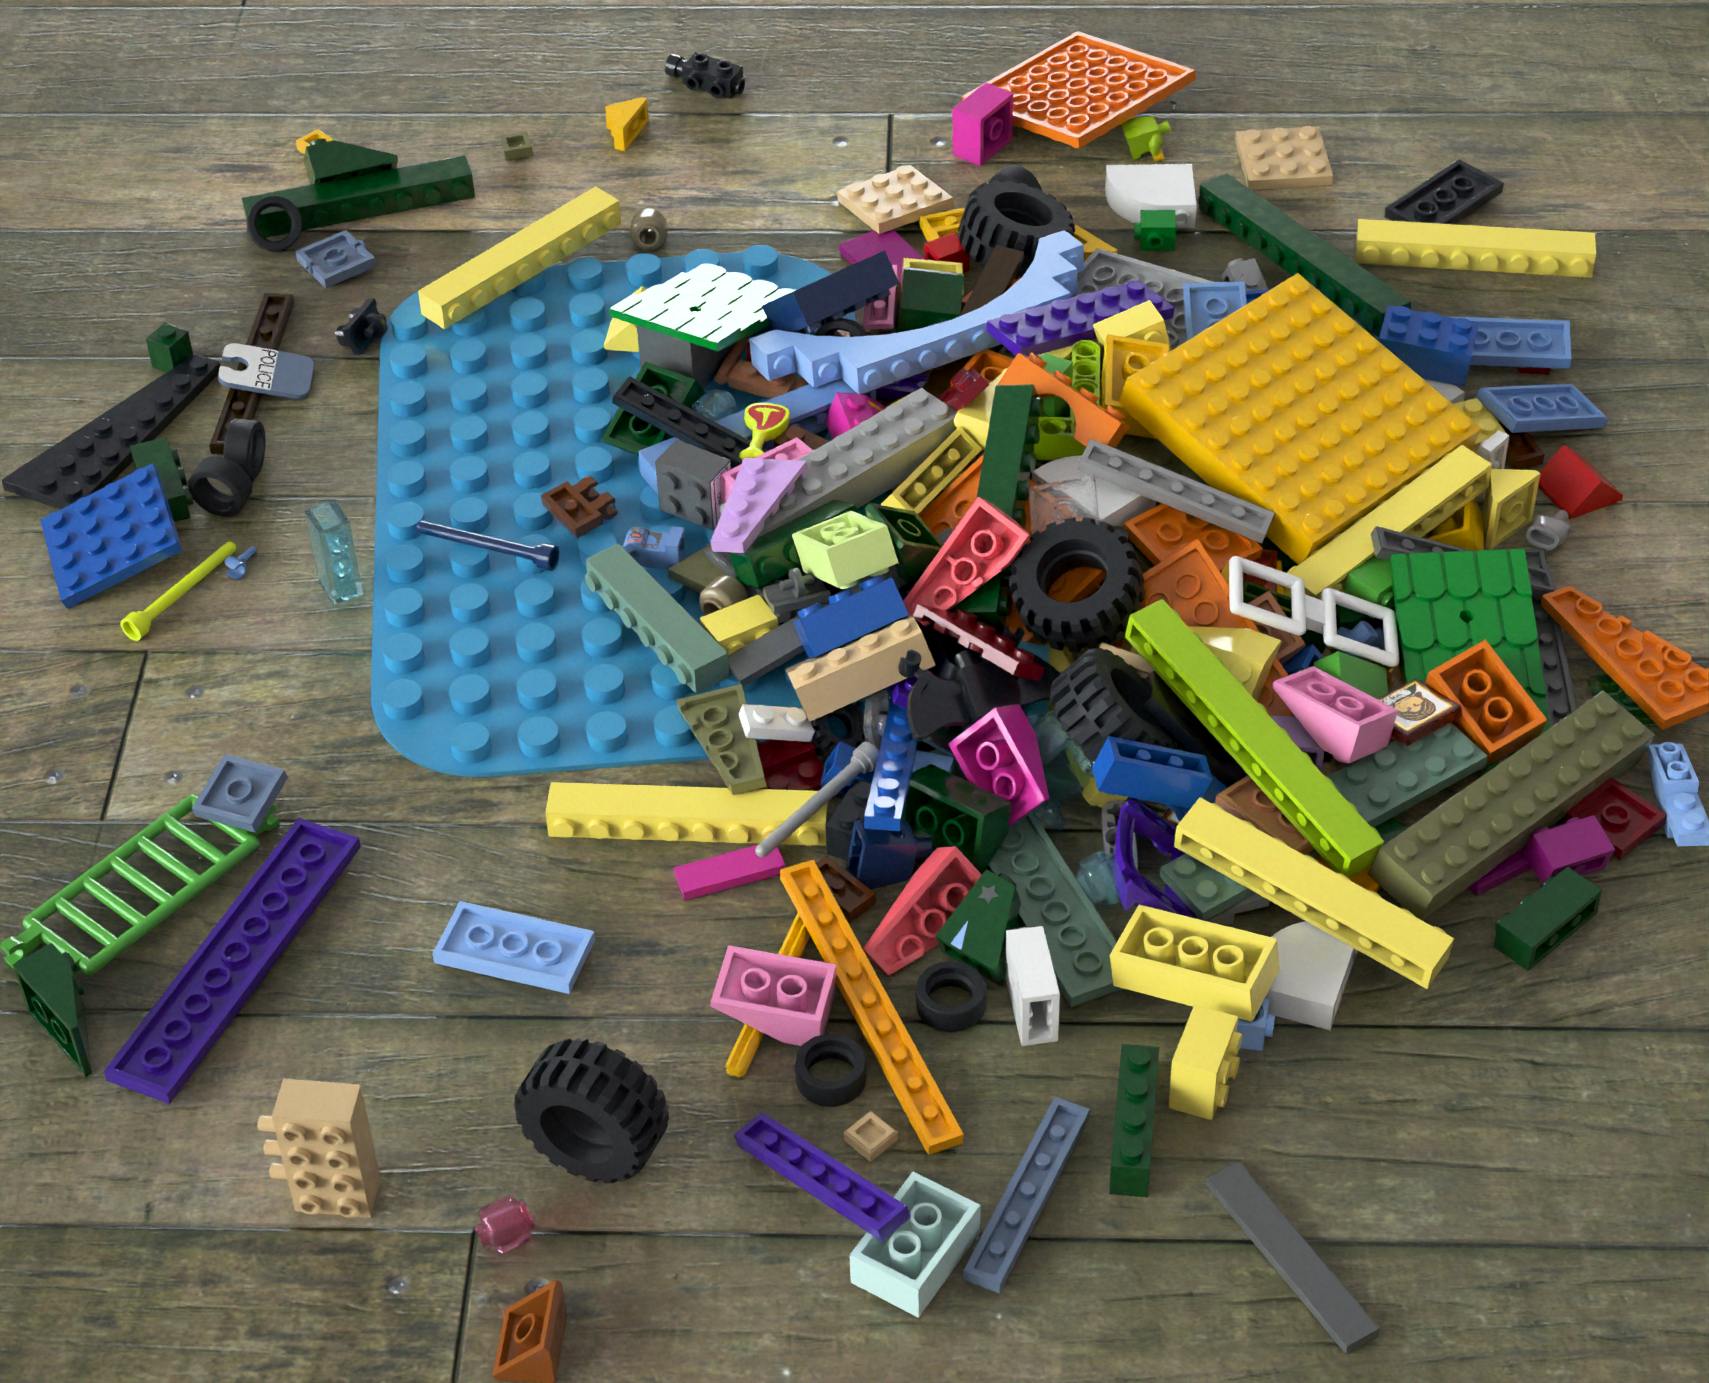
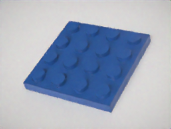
(110, 535)

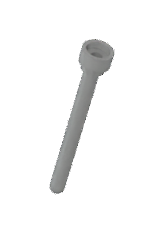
(862, 761)

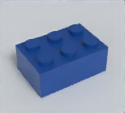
(1430, 343)
(849, 615)

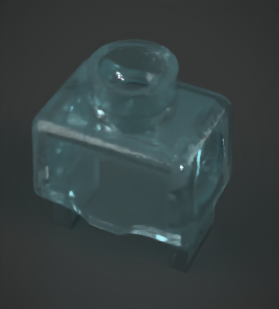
(1064, 766)

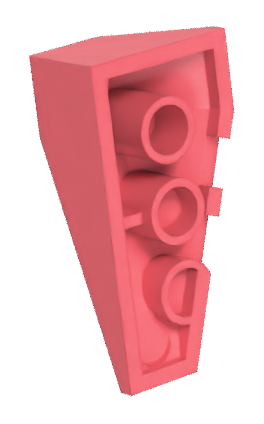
(970, 557)
(921, 910)

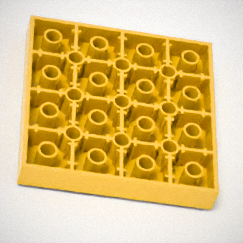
(1296, 414)

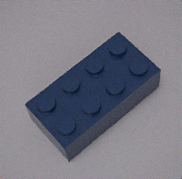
(833, 296)

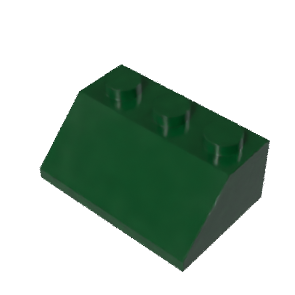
(957, 814)

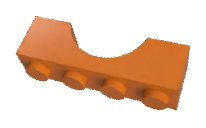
(1090, 418)

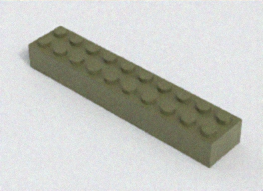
(1508, 804)

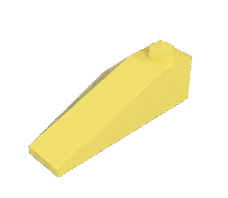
(1243, 652)

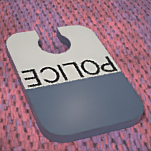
(267, 371)

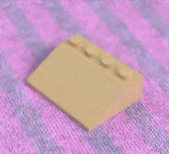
(857, 667)

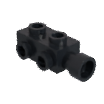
(707, 74)

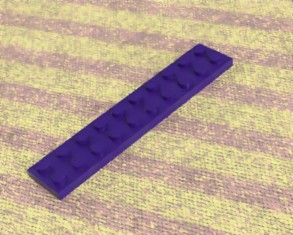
(232, 961)

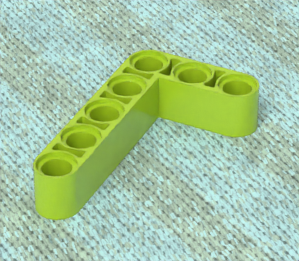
(1058, 432)

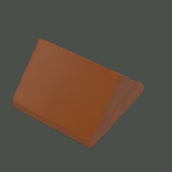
(532, 1337)

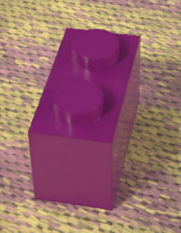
(1575, 844)

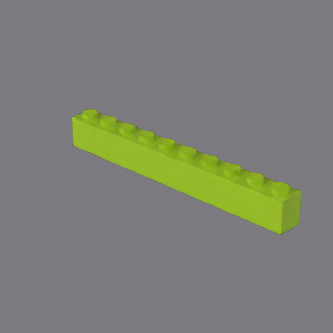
(1254, 739)

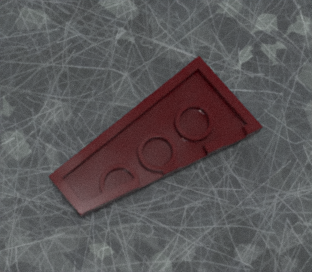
(965, 389)
(982, 639)

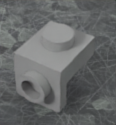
(1245, 271)

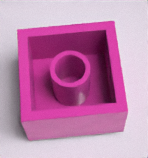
(982, 124)

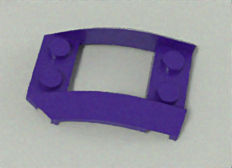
(1129, 883)

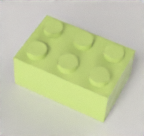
(845, 549)

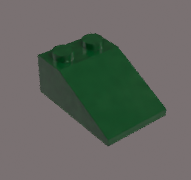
(341, 160)
(635, 434)
(56, 1002)

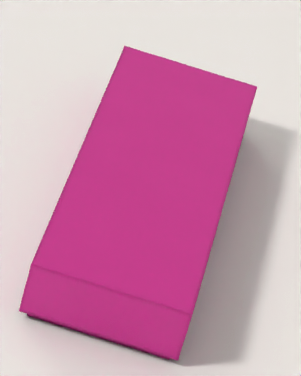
(726, 871)

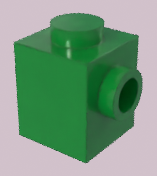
(1156, 230)

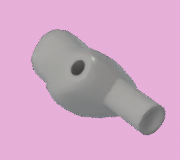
(1549, 531)

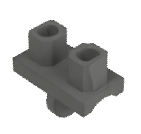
(795, 594)

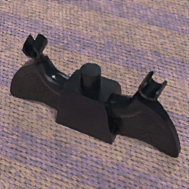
(971, 692)

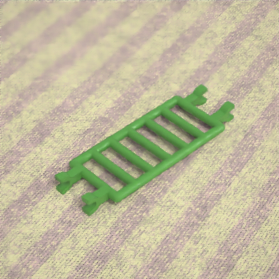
(37, 932)

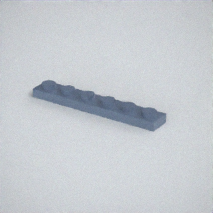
(1026, 1195)

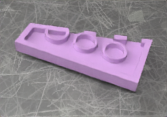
(753, 499)

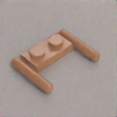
(745, 377)

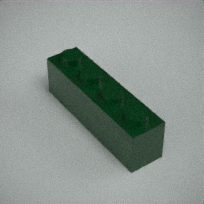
(775, 551)
(1134, 1121)

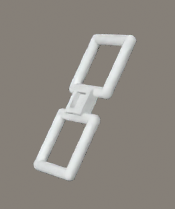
(1312, 612)

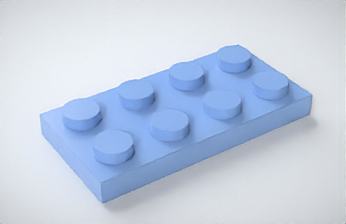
(514, 947)

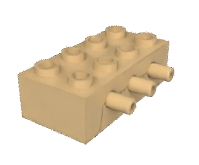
(323, 1147)

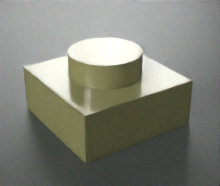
(516, 145)

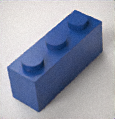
(1151, 772)

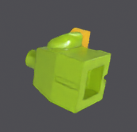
(1144, 135)

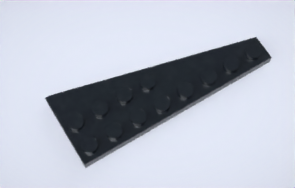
(102, 447)

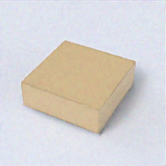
(870, 1136)

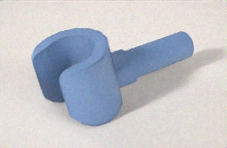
(237, 565)

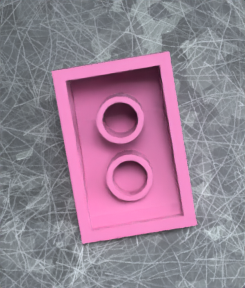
(1337, 714)
(776, 993)

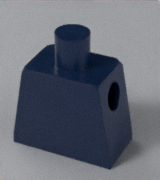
(884, 855)

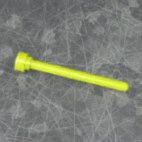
(138, 623)

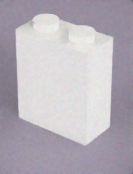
(1032, 985)

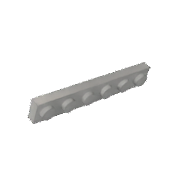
(1175, 490)

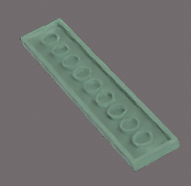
(1377, 787)
(1054, 899)

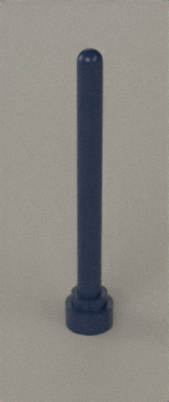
(544, 555)

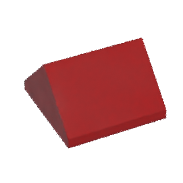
(1576, 484)

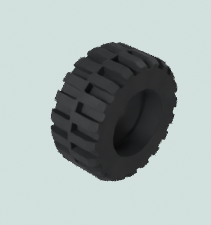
(1011, 218)
(1071, 547)
(1104, 699)
(591, 1110)

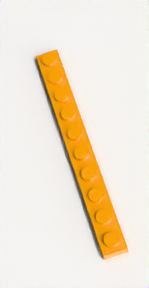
(872, 1008)

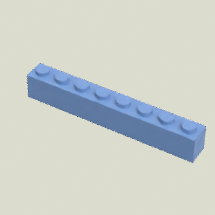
(806, 407)

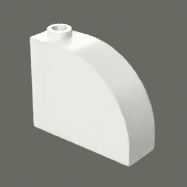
(1152, 188)
(1114, 502)
(1310, 975)

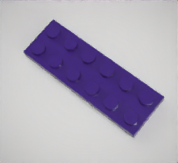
(1070, 320)

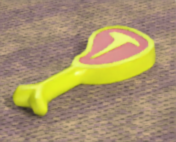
(766, 423)

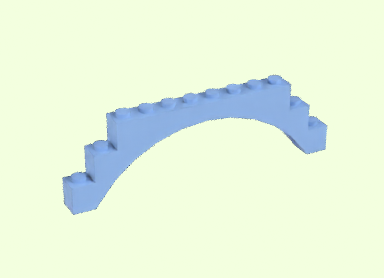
(885, 359)

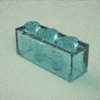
(334, 552)

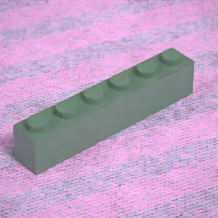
(657, 618)

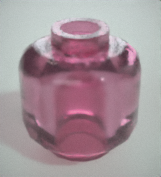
(505, 1224)

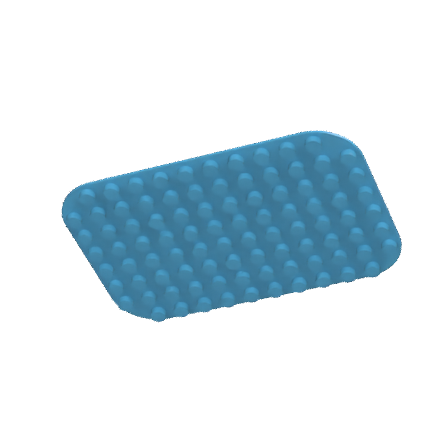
(480, 649)

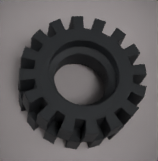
(853, 721)

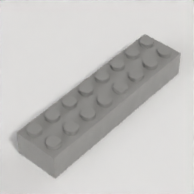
(868, 457)

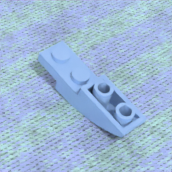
(1677, 794)

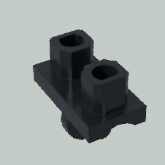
(363, 326)

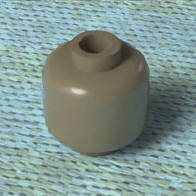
(648, 229)
(721, 593)

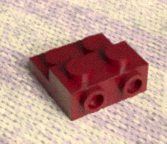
(790, 765)

